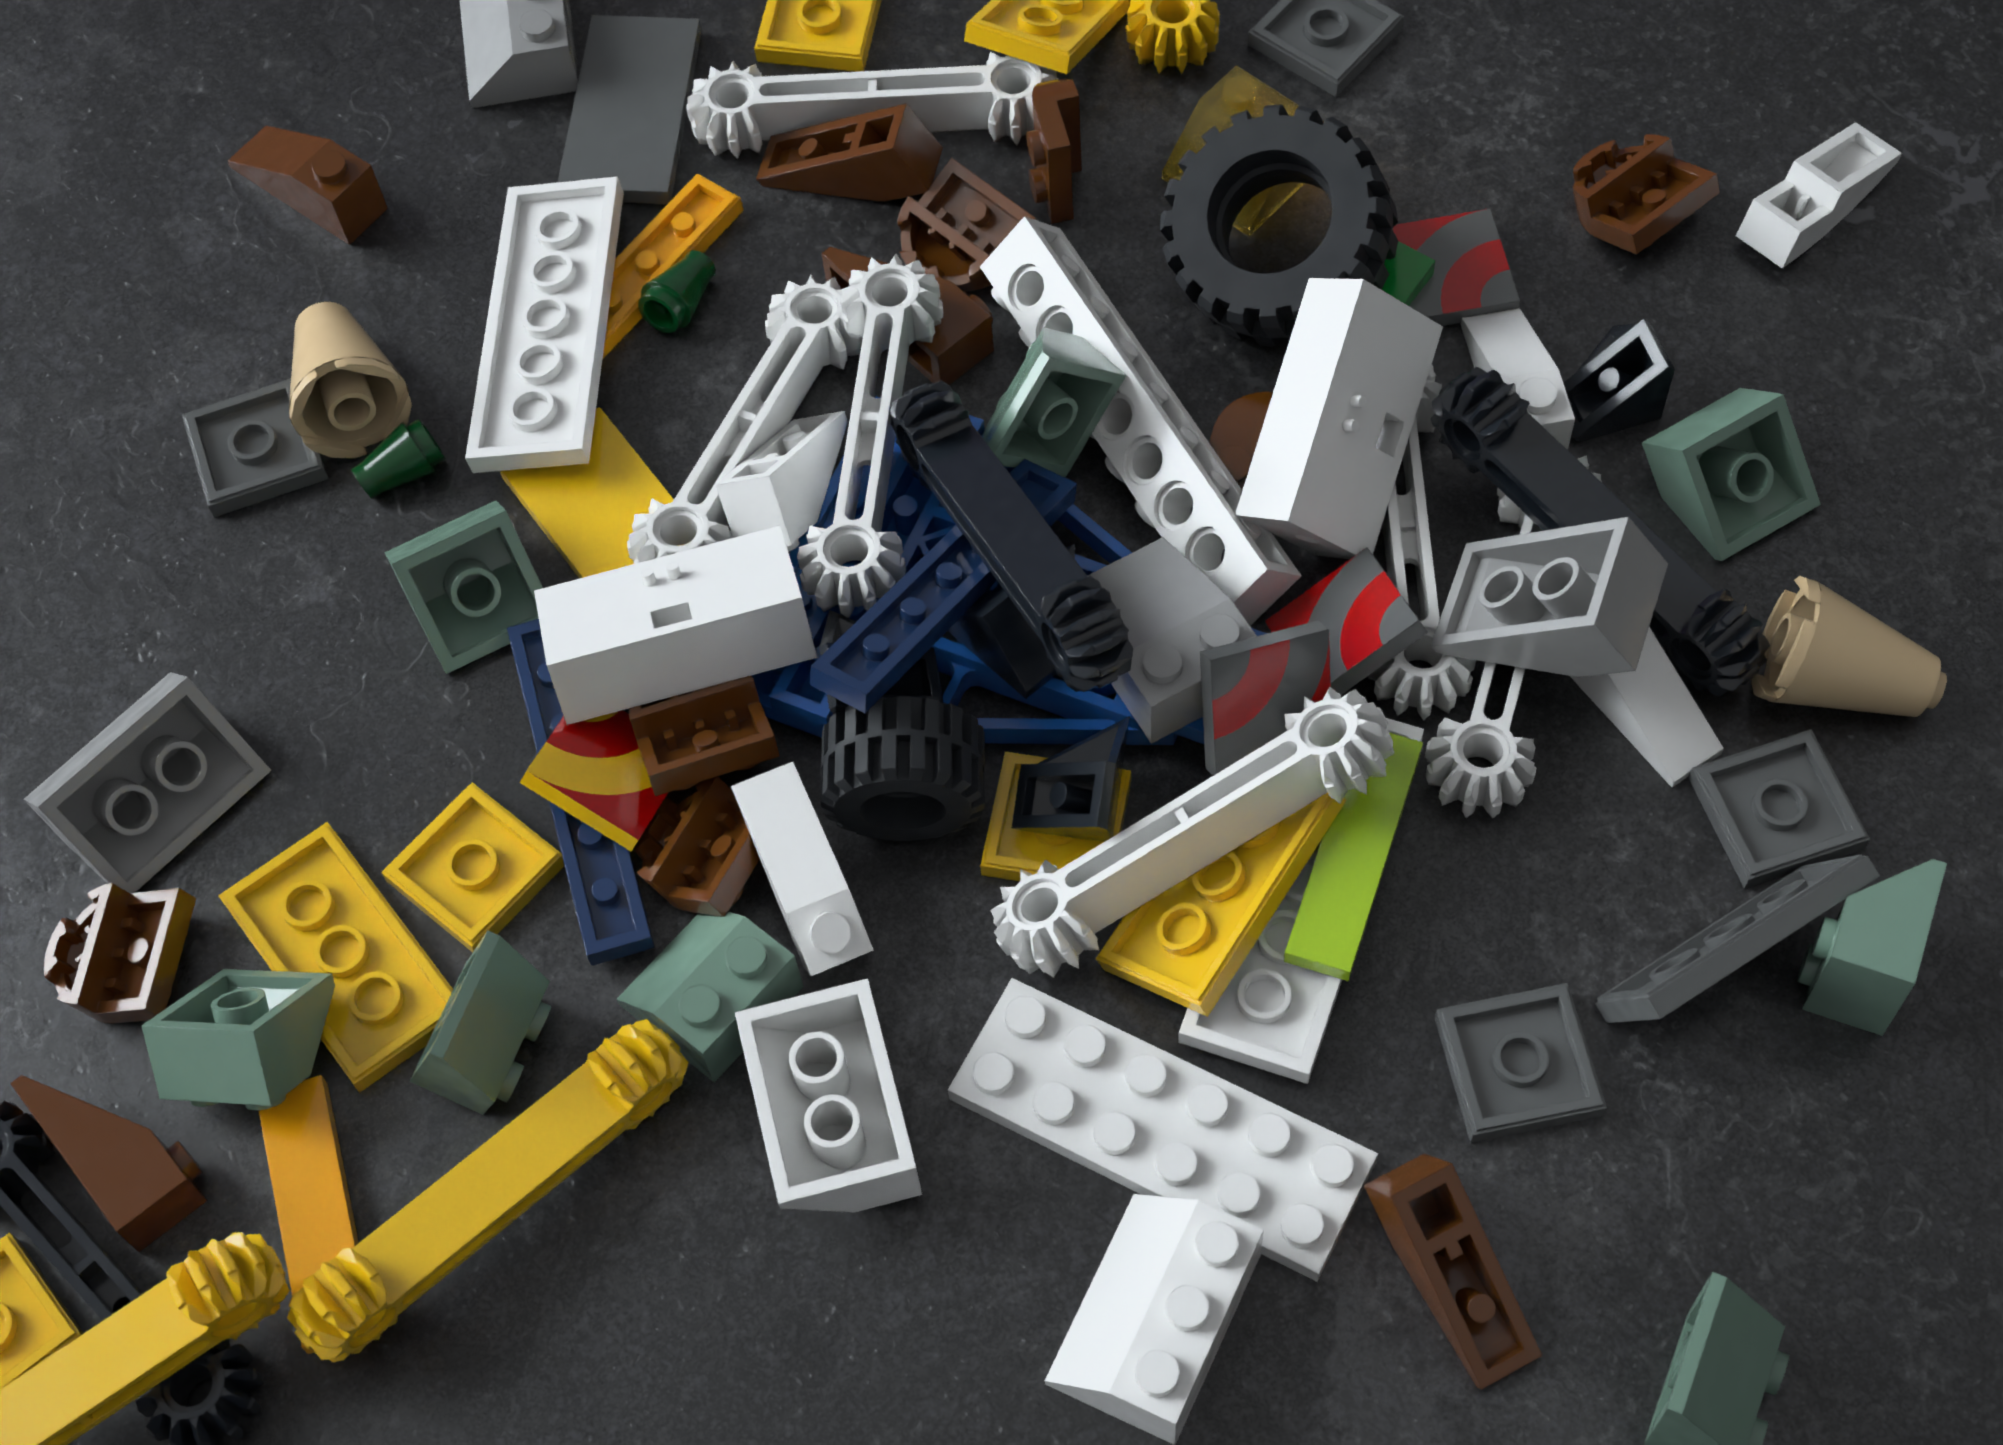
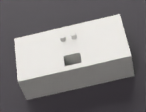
(1339, 418)
(673, 625)

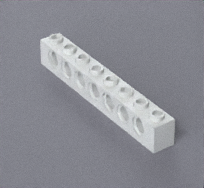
(1050, 287)

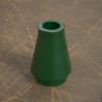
(674, 294)
(401, 458)

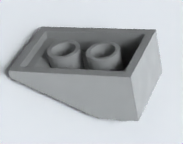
(1555, 599)
(1170, 619)

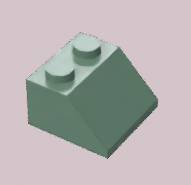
(1053, 403)
(1733, 470)
(468, 584)
(1872, 950)
(707, 977)
(483, 1027)
(240, 1037)
(1720, 1371)

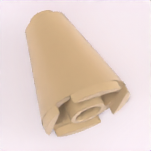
(342, 384)
(1843, 658)

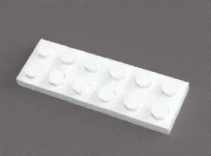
(546, 326)
(1273, 1009)
(1162, 1124)

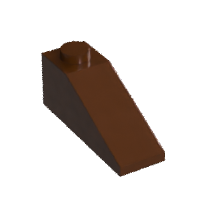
(857, 157)
(313, 179)
(958, 341)
(120, 1163)
(1454, 1266)

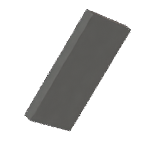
(632, 104)
(1735, 939)

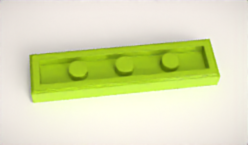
(1351, 868)

